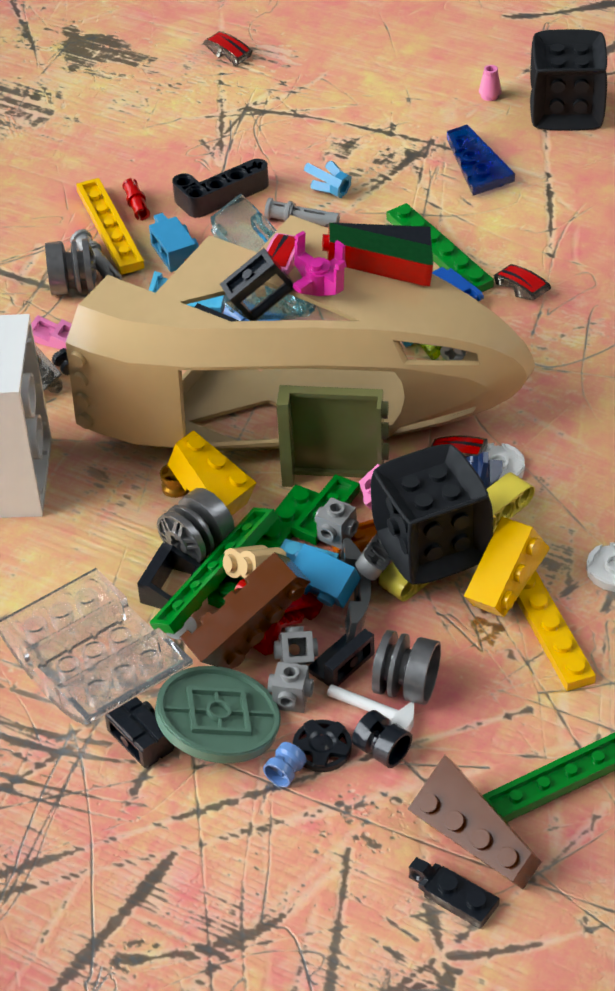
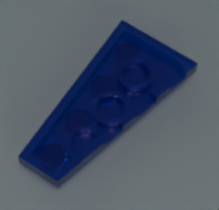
(477, 161)

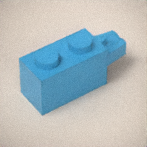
(171, 241)
(329, 577)

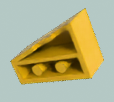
(203, 466)
(506, 567)

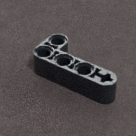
(217, 191)

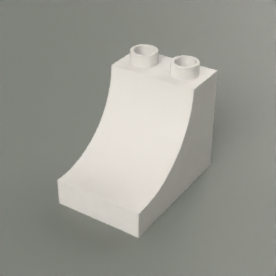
(23, 422)

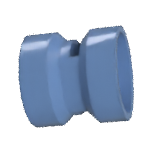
(283, 766)

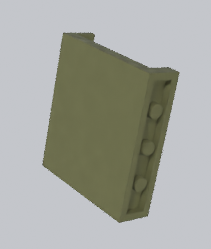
(331, 431)

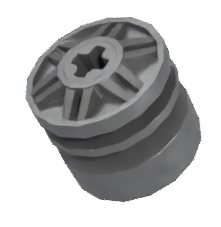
(70, 266)
(196, 524)
(399, 665)

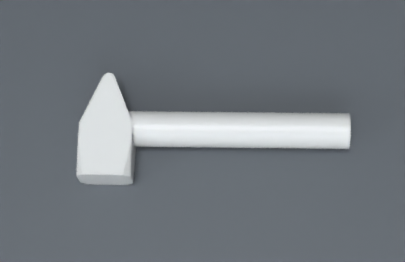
(402, 717)

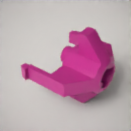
(318, 274)

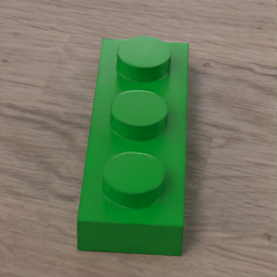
(337, 488)

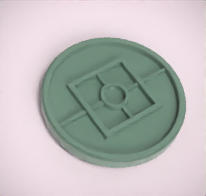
(217, 714)

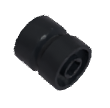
(385, 741)

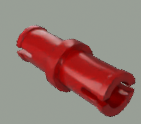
(136, 199)

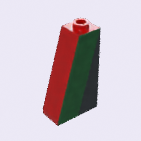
(384, 250)

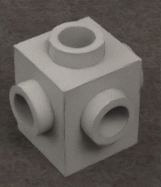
(336, 522)
(304, 639)
(291, 686)

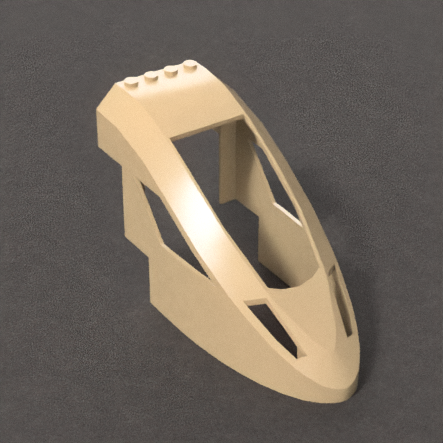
(134, 343)

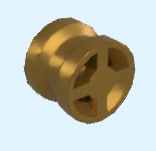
(170, 484)

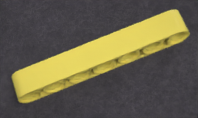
(507, 498)

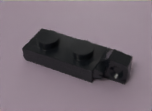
(454, 892)

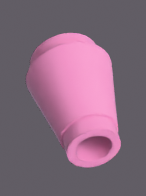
(490, 84)

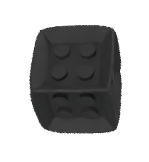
(568, 79)
(431, 513)

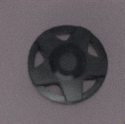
(322, 743)

